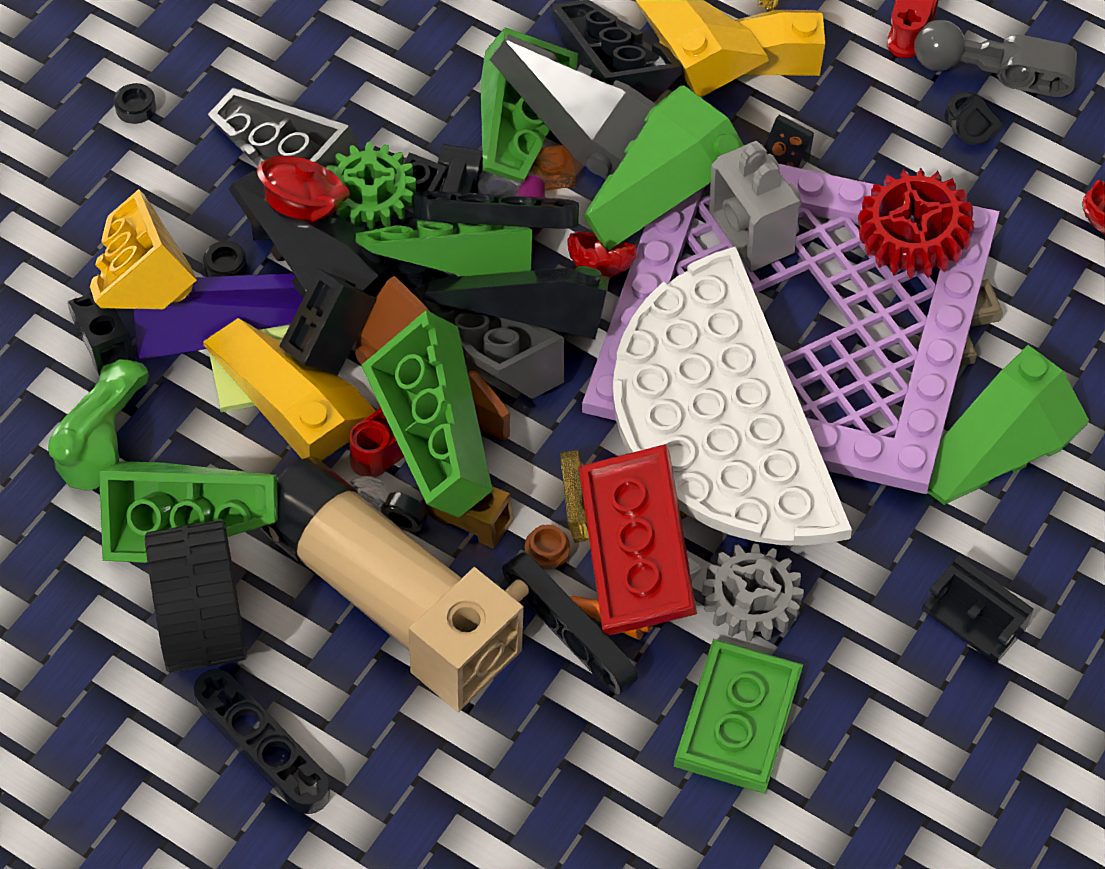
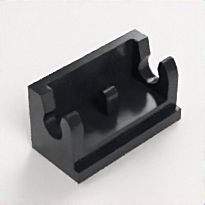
(327, 322)
(977, 609)

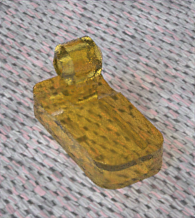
(573, 495)

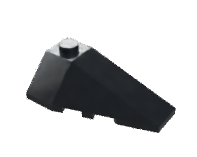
(547, 298)

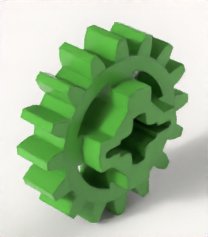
(376, 183)

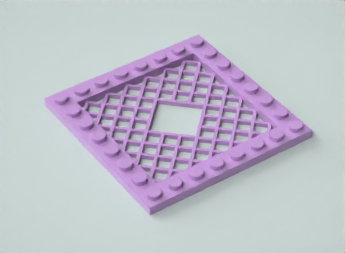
(858, 453)

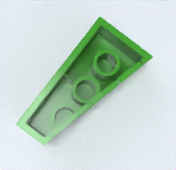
(432, 412)

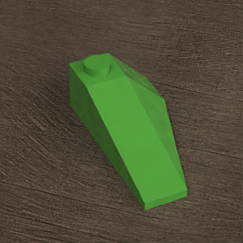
(454, 246)
(1013, 421)
(169, 495)

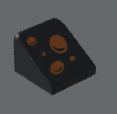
(789, 142)

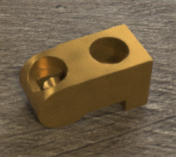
(486, 519)

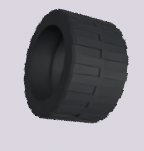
(195, 596)

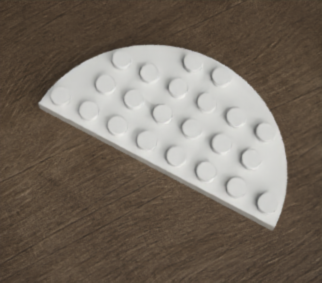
(714, 389)

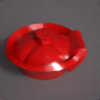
(301, 187)

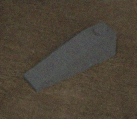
(581, 111)
(275, 129)
(509, 350)

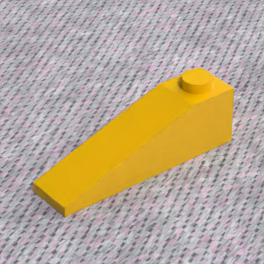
(790, 39)
(704, 41)
(141, 260)
(301, 402)

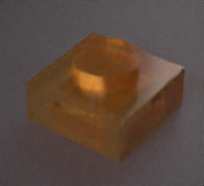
(554, 168)

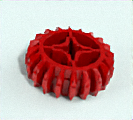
(897, 239)

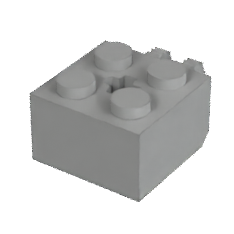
(754, 205)

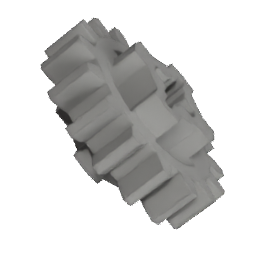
(746, 574)

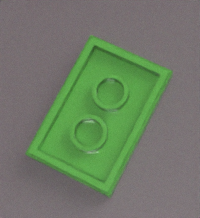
(738, 716)

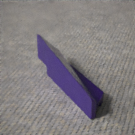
(212, 305)

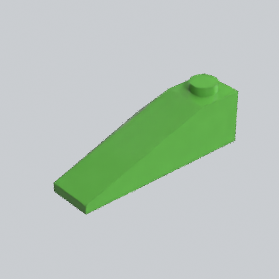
(509, 125)
(661, 166)

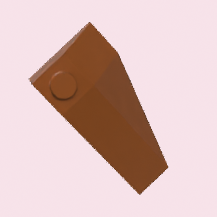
(389, 316)

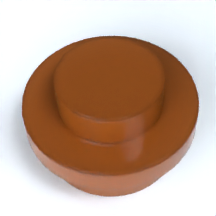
(548, 546)

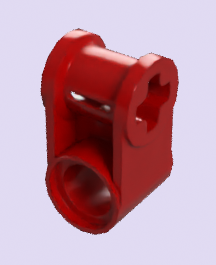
(907, 21)
(376, 434)

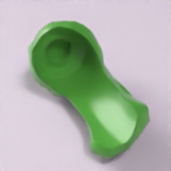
(87, 435)

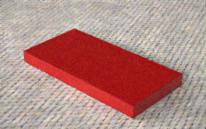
(637, 540)

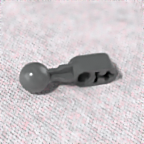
(1019, 61)

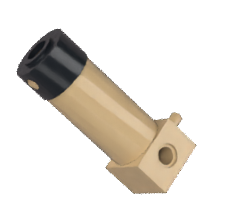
(452, 625)

